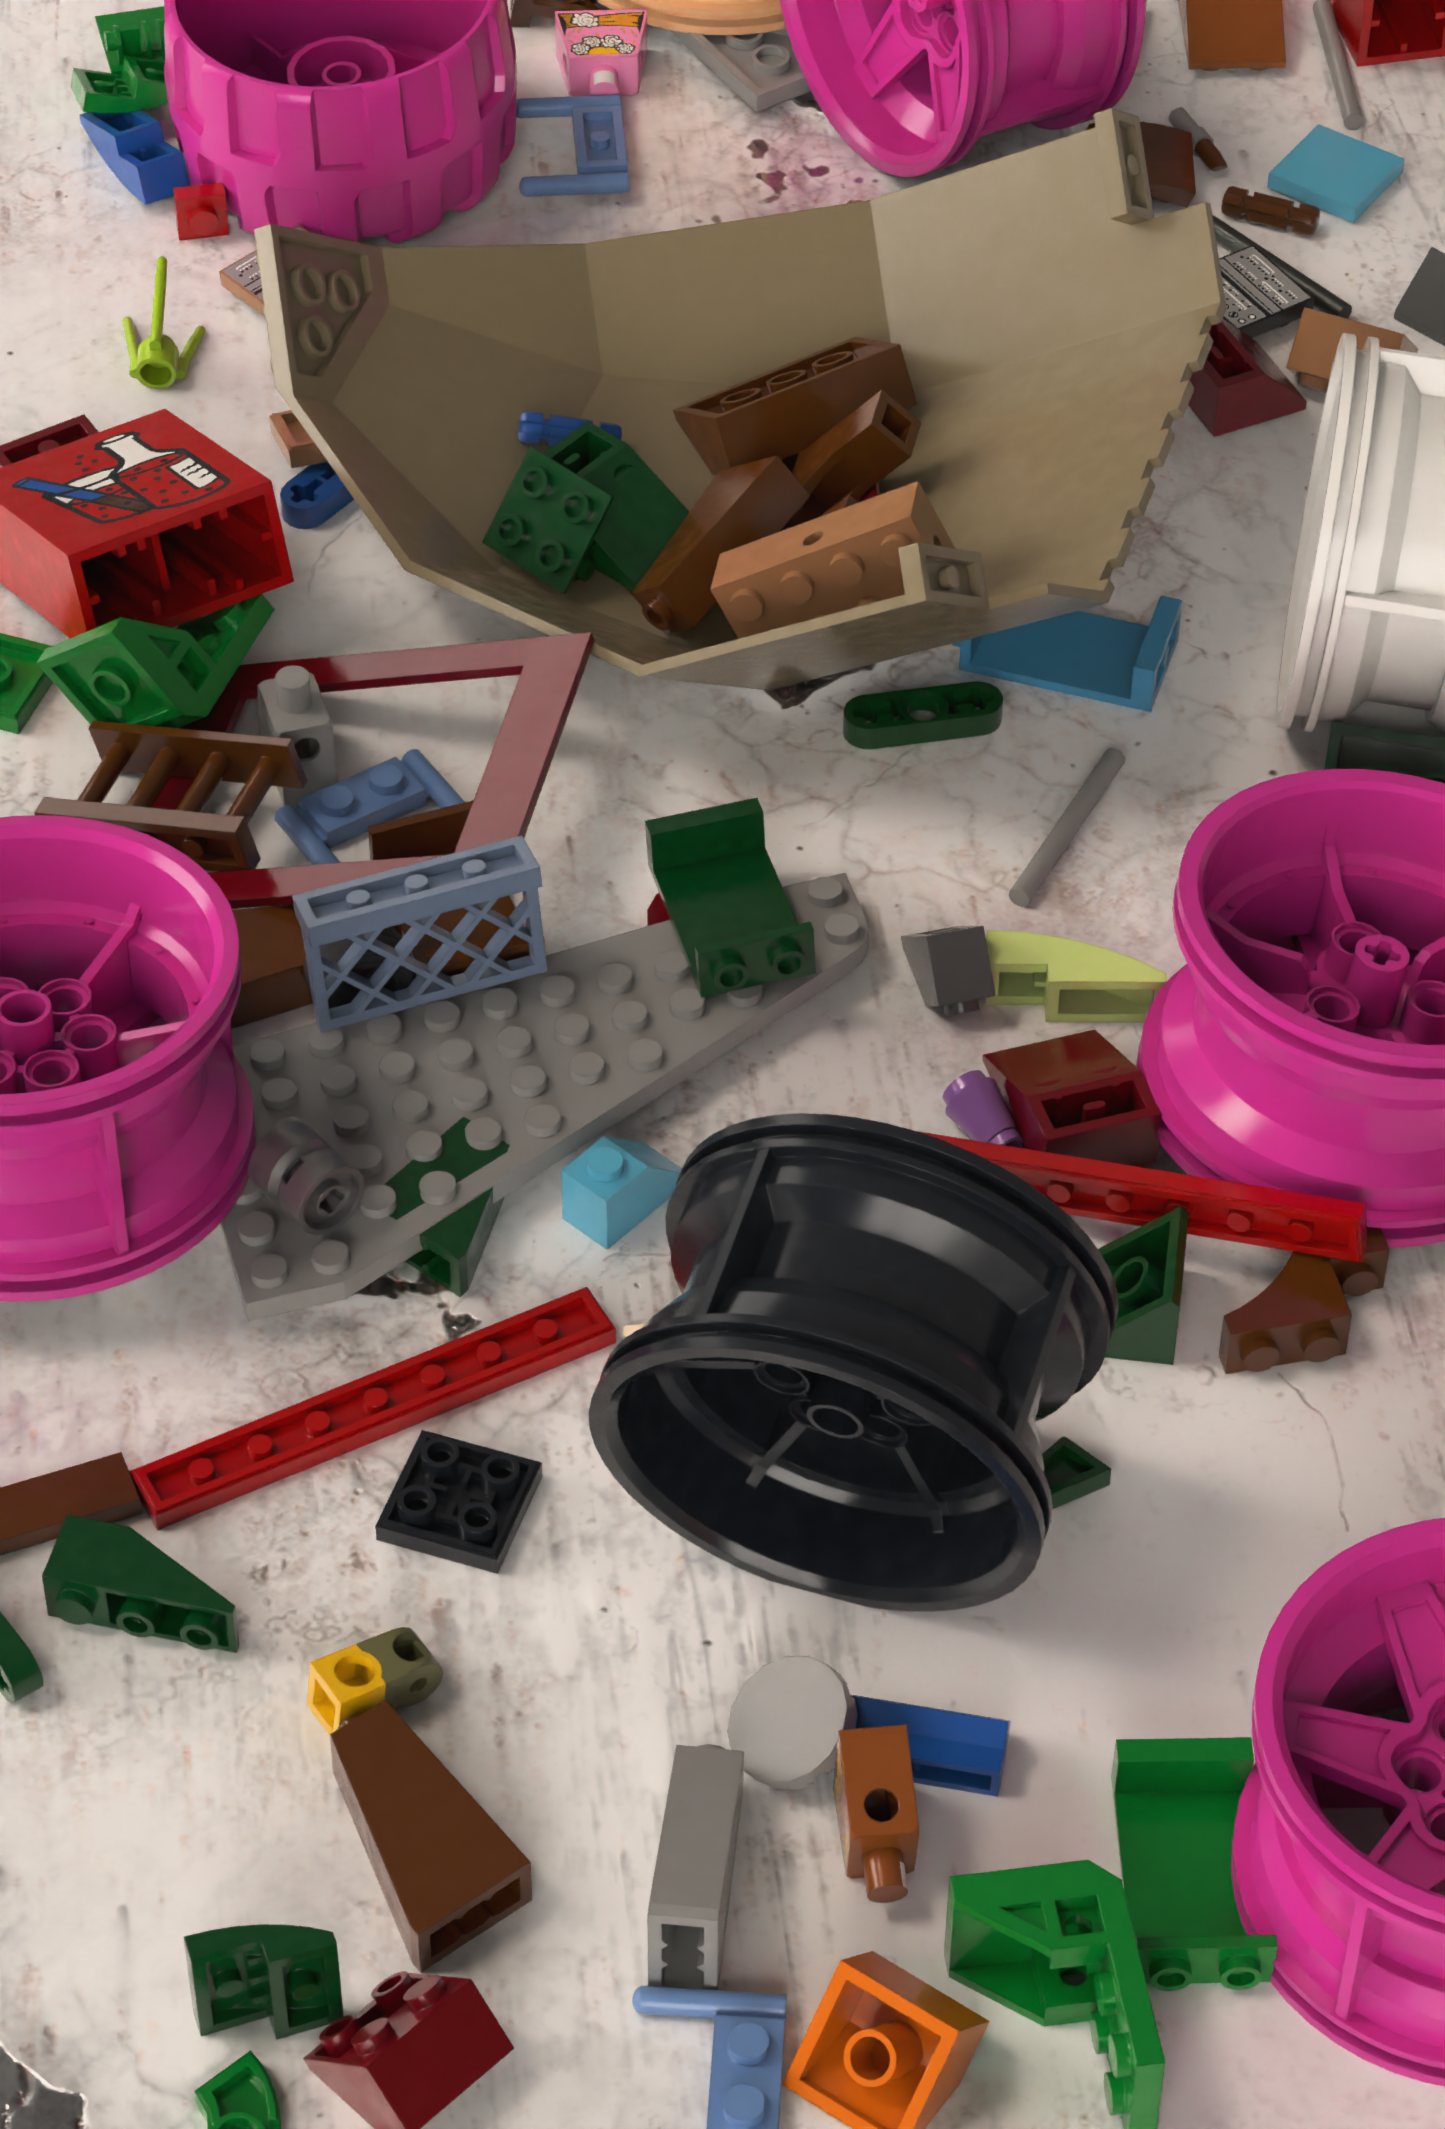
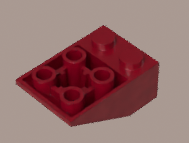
(1078, 1099)

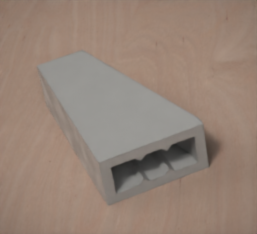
(695, 1868)

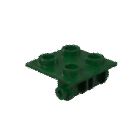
(549, 521)

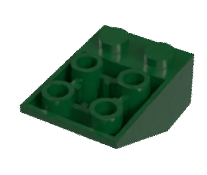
(643, 507)

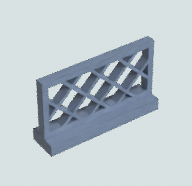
(418, 897)

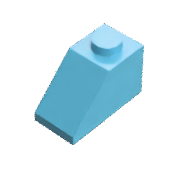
(615, 1188)

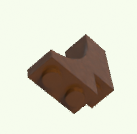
(1301, 1310)

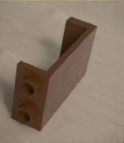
(431, 835)

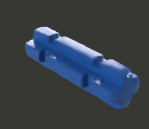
(534, 428)

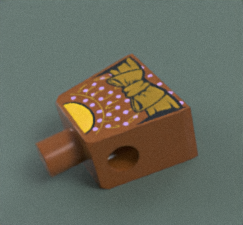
(876, 1809)

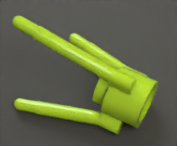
(157, 358)

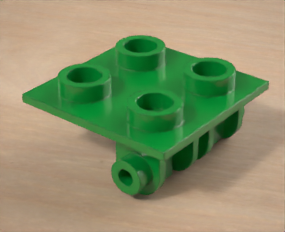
(132, 34)

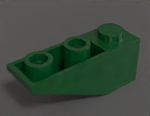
(126, 1583)

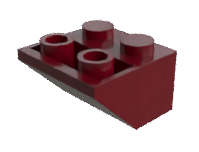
(1240, 384)
(410, 2049)

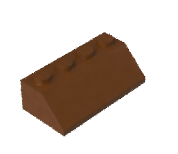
(793, 403)

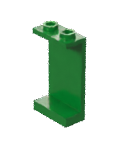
(1175, 1850)

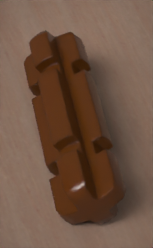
(1270, 211)

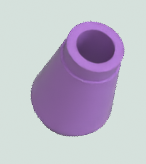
(980, 1110)

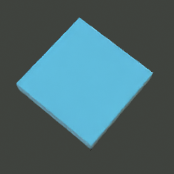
(1335, 173)

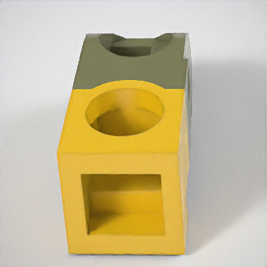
(378, 1669)

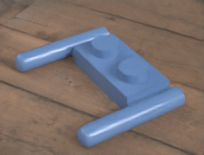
(597, 141)
(363, 801)
(744, 2049)

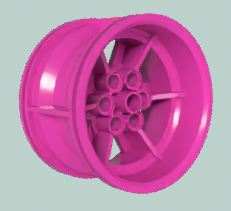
(932, 76)
(115, 1057)
(1352, 1928)

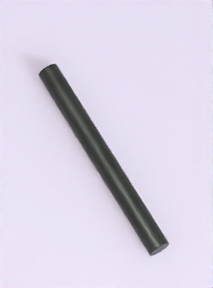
(1324, 299)

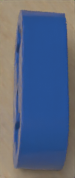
(313, 497)

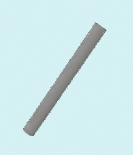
(1337, 64)
(1066, 827)

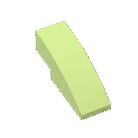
(1070, 978)

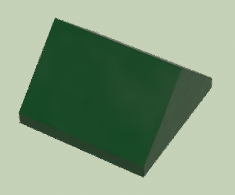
(1148, 1282)

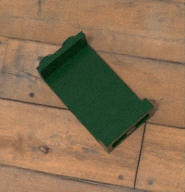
(727, 899)

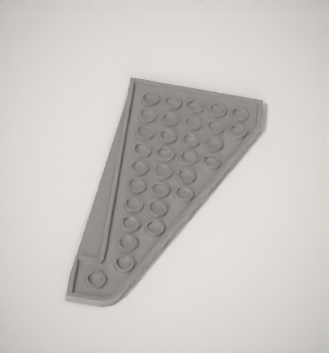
(523, 1060)

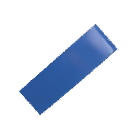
(137, 153)

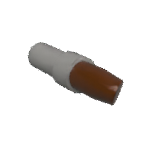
(1202, 143)

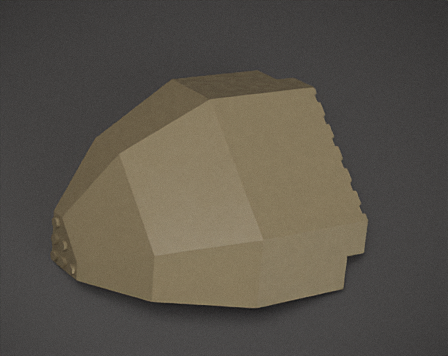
(1030, 311)

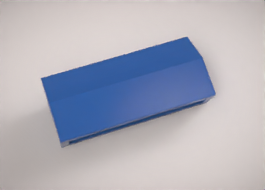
(944, 1745)

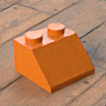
(883, 2047)

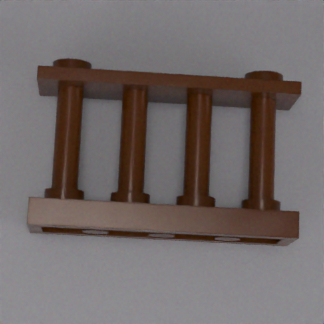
(209, 757)

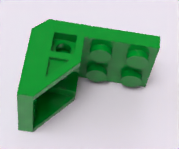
(154, 671)
(1027, 1927)

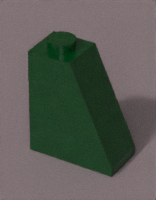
(458, 1241)

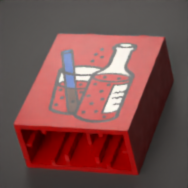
(138, 528)

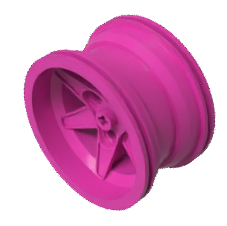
(1312, 997)

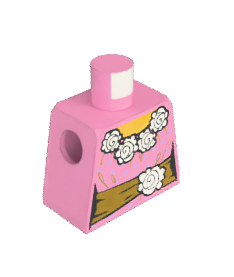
(601, 50)

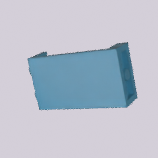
(1082, 655)

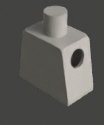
(295, 710)

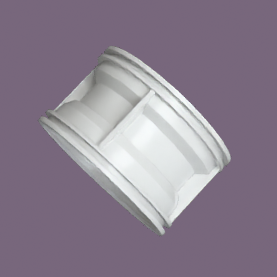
(1372, 551)

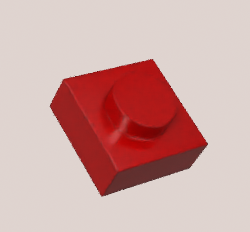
(201, 211)

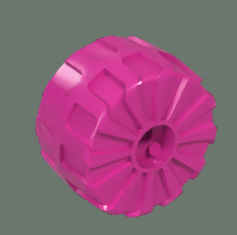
(343, 108)

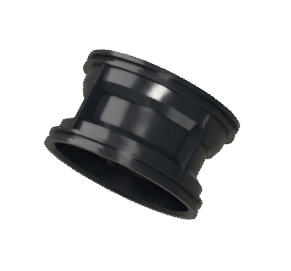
(856, 1362)

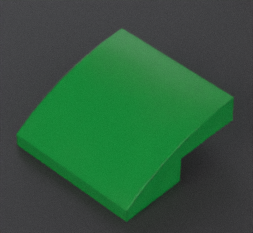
(136, 89)

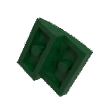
(264, 1973)

